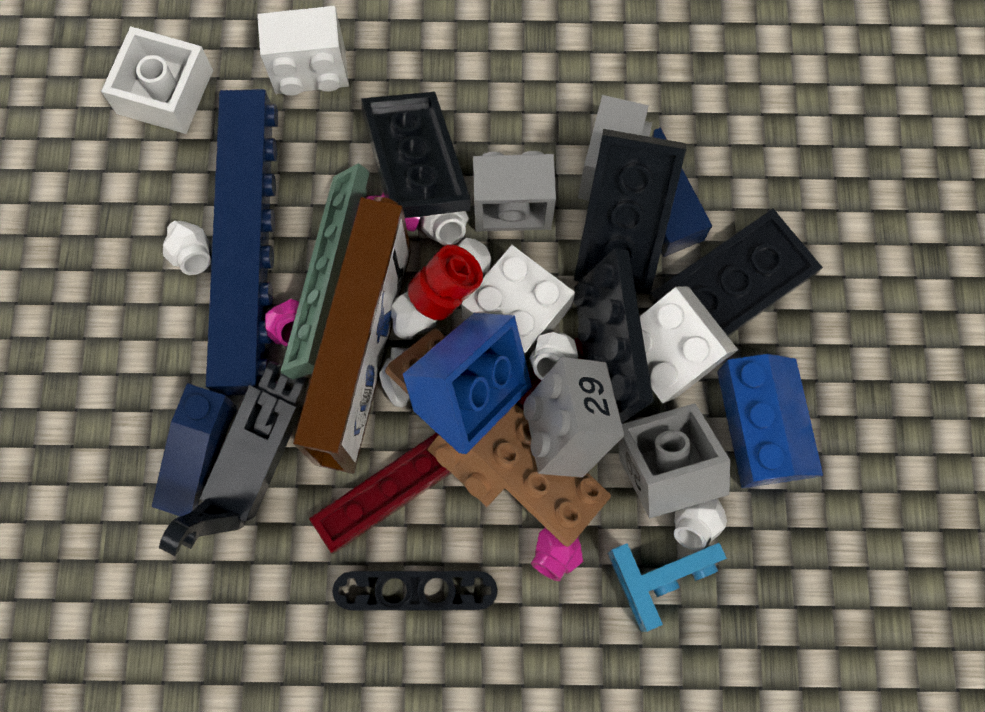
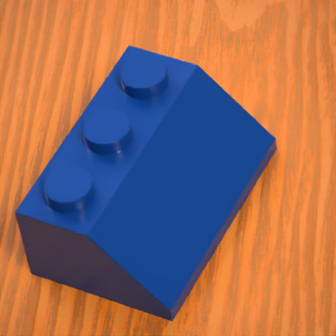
(470, 379)
(768, 420)

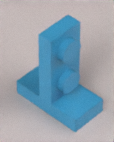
(661, 580)

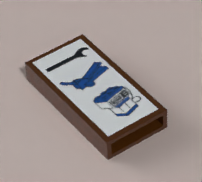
(355, 337)

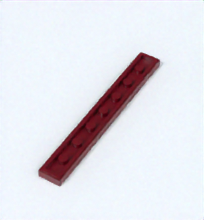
(388, 489)

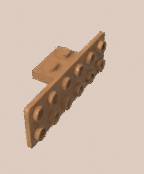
(506, 462)

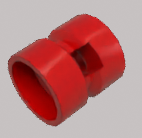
(445, 282)

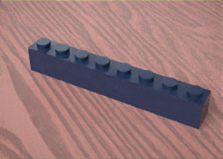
(241, 241)

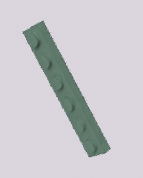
(324, 271)

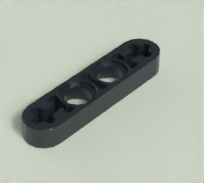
(415, 596)

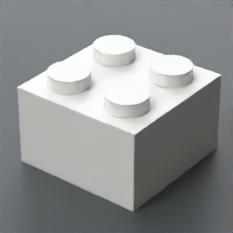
(303, 50)
(157, 80)
(524, 290)
(681, 343)

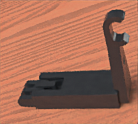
(244, 462)

